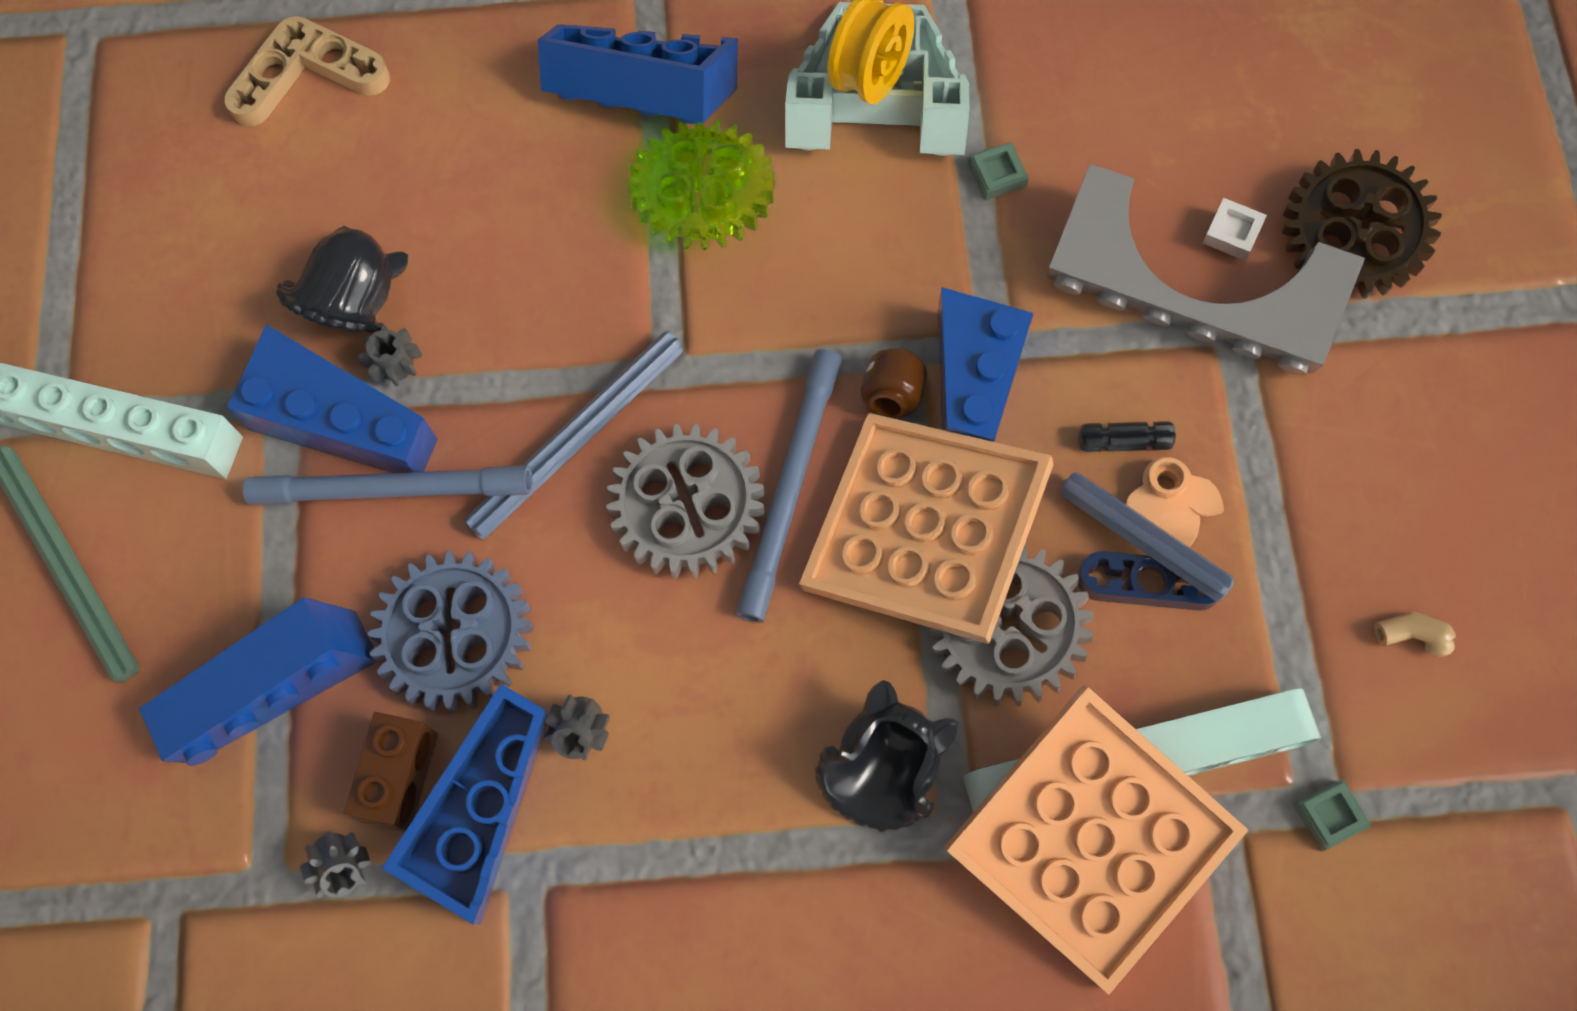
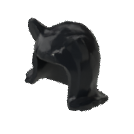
(344, 282)
(885, 763)

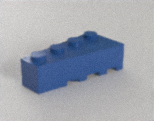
(638, 70)
(322, 407)
(257, 680)
(469, 815)

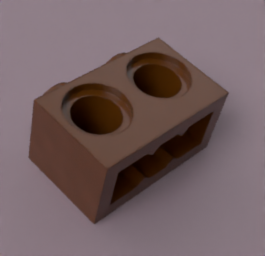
(391, 772)

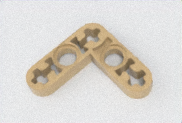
(304, 54)

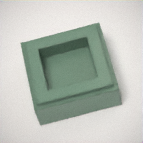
(998, 171)
(1332, 815)

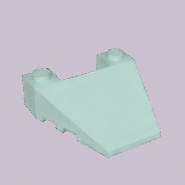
(925, 94)

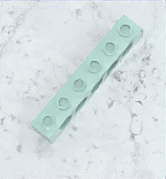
(117, 421)

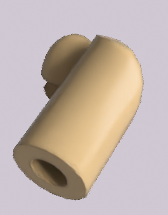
(1434, 632)

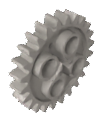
(644, 516)
(1040, 592)

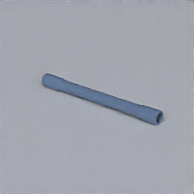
(487, 481)
(761, 577)

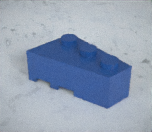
(977, 361)

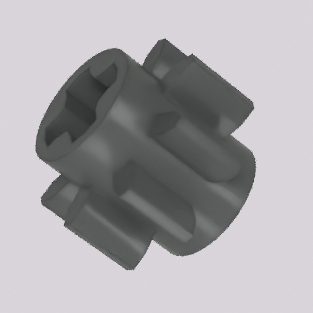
(389, 355)
(577, 727)
(335, 865)

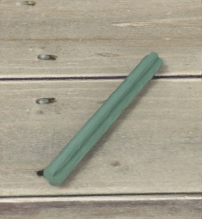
(65, 569)

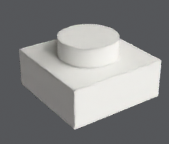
(1234, 229)

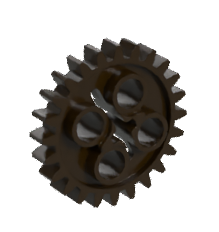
(1365, 186)

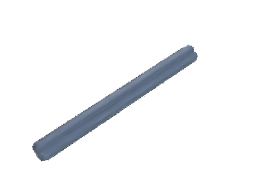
(579, 430)

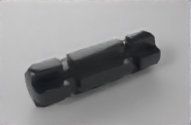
(1127, 436)

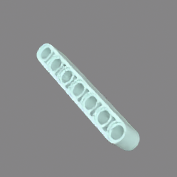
(1206, 738)

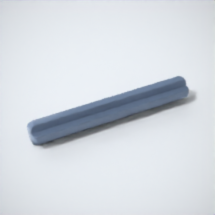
(1147, 536)

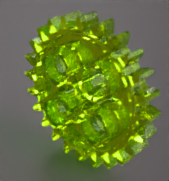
(731, 194)

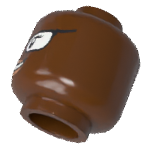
(894, 383)

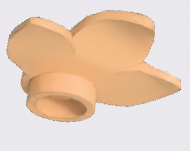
(1176, 508)

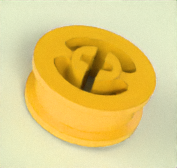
(870, 48)

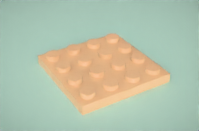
(928, 526)
(1096, 839)

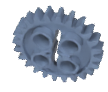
(406, 635)

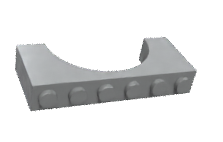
(1286, 325)

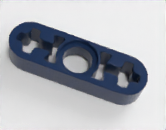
(1114, 564)

